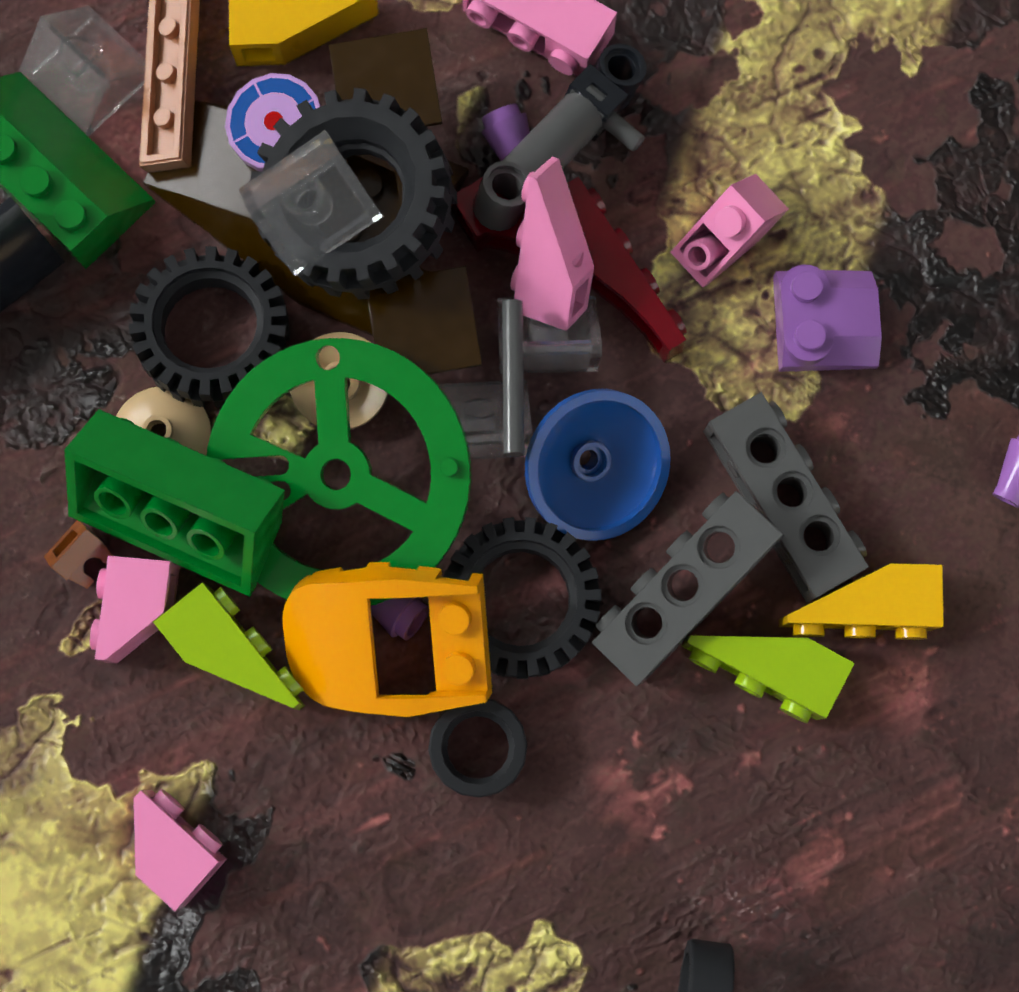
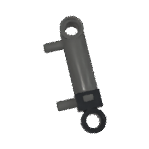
(581, 116)

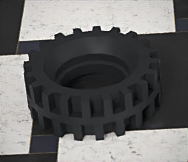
(403, 141)

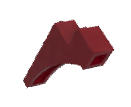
(614, 273)

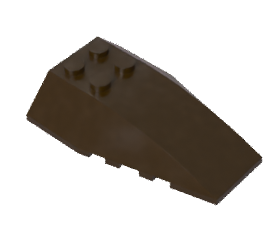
(212, 199)

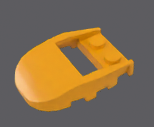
(334, 647)

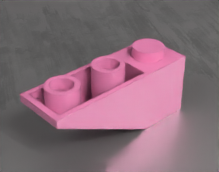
(561, 30)
(554, 255)

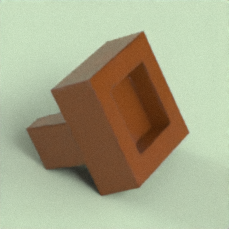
(73, 550)

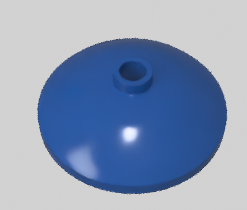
(624, 470)

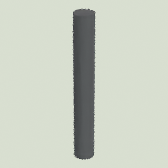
(513, 377)

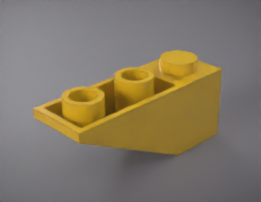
(286, 29)
(890, 598)

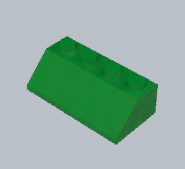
(63, 174)
(172, 501)

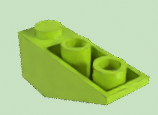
(213, 640)
(788, 668)

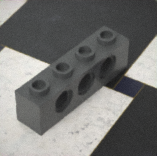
(758, 482)
(641, 655)

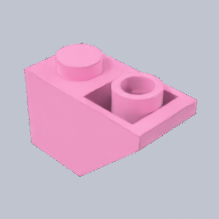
(729, 229)
(132, 598)
(169, 851)

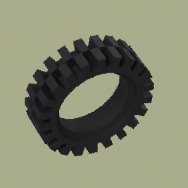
(183, 278)
(574, 567)

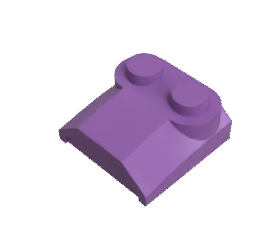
(826, 319)

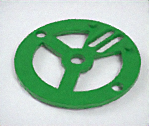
(433, 522)

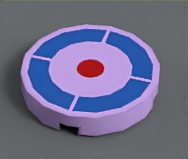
(259, 108)

